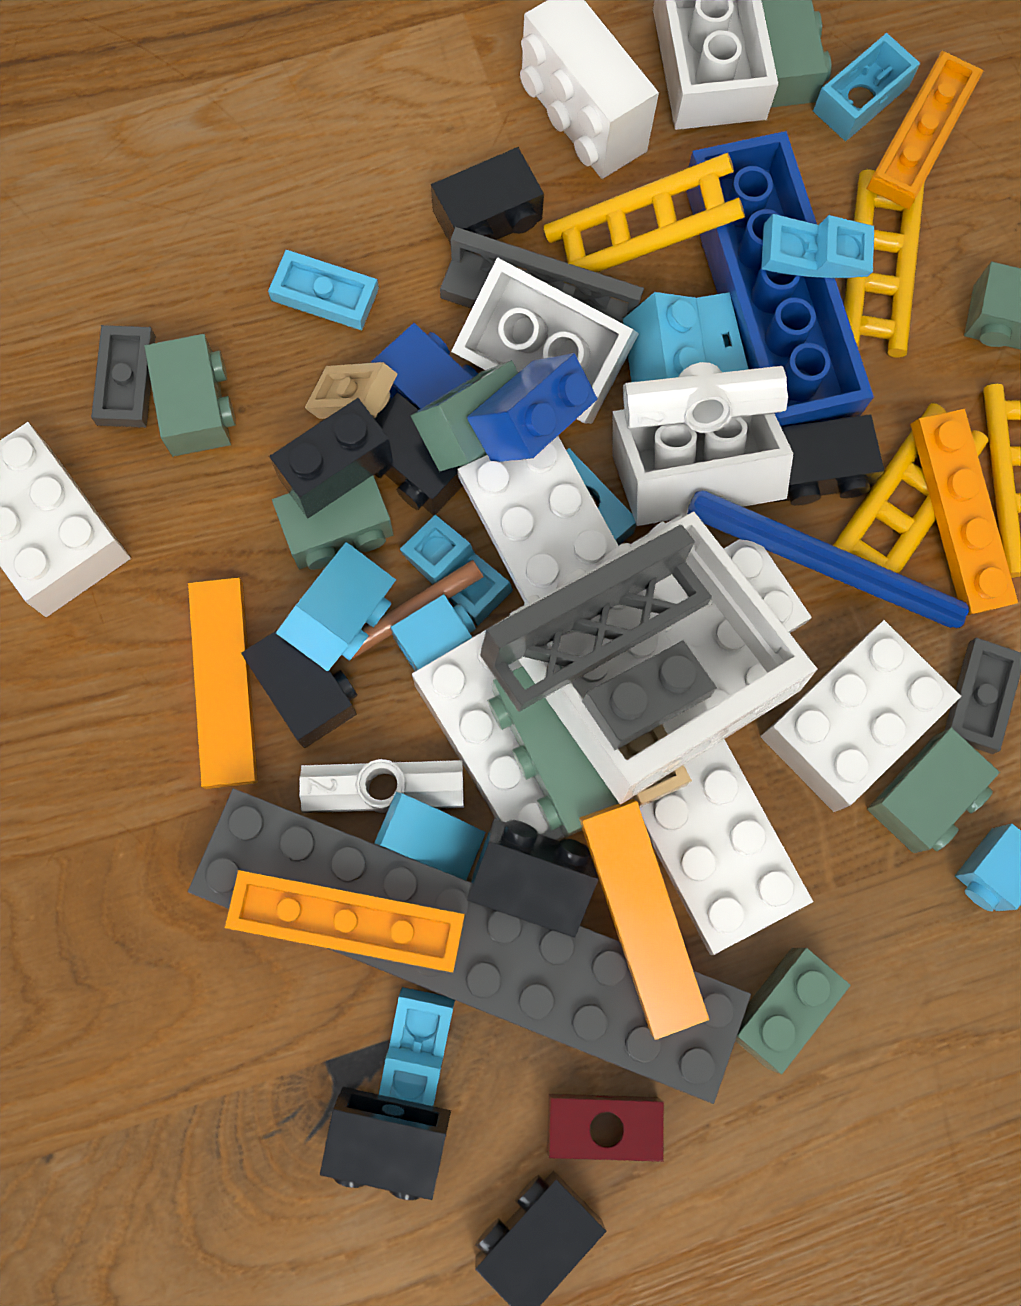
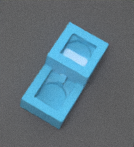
(824, 250)
(440, 551)
(430, 836)
(417, 1046)

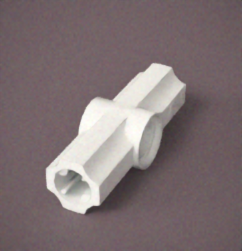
(705, 397)
(347, 785)

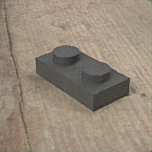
(122, 377)
(648, 694)
(987, 694)

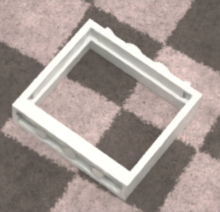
(754, 622)

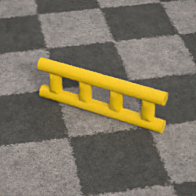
(669, 230)
(899, 286)
(1002, 462)
(877, 506)

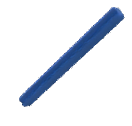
(828, 559)

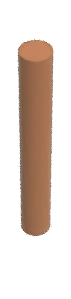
(449, 586)

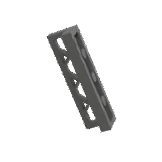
(469, 272)
(583, 600)

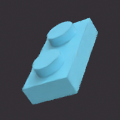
(323, 289)

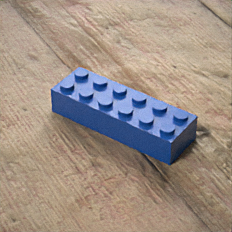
(781, 315)

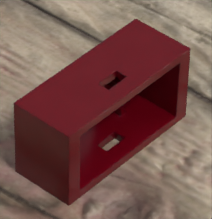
(571, 1120)

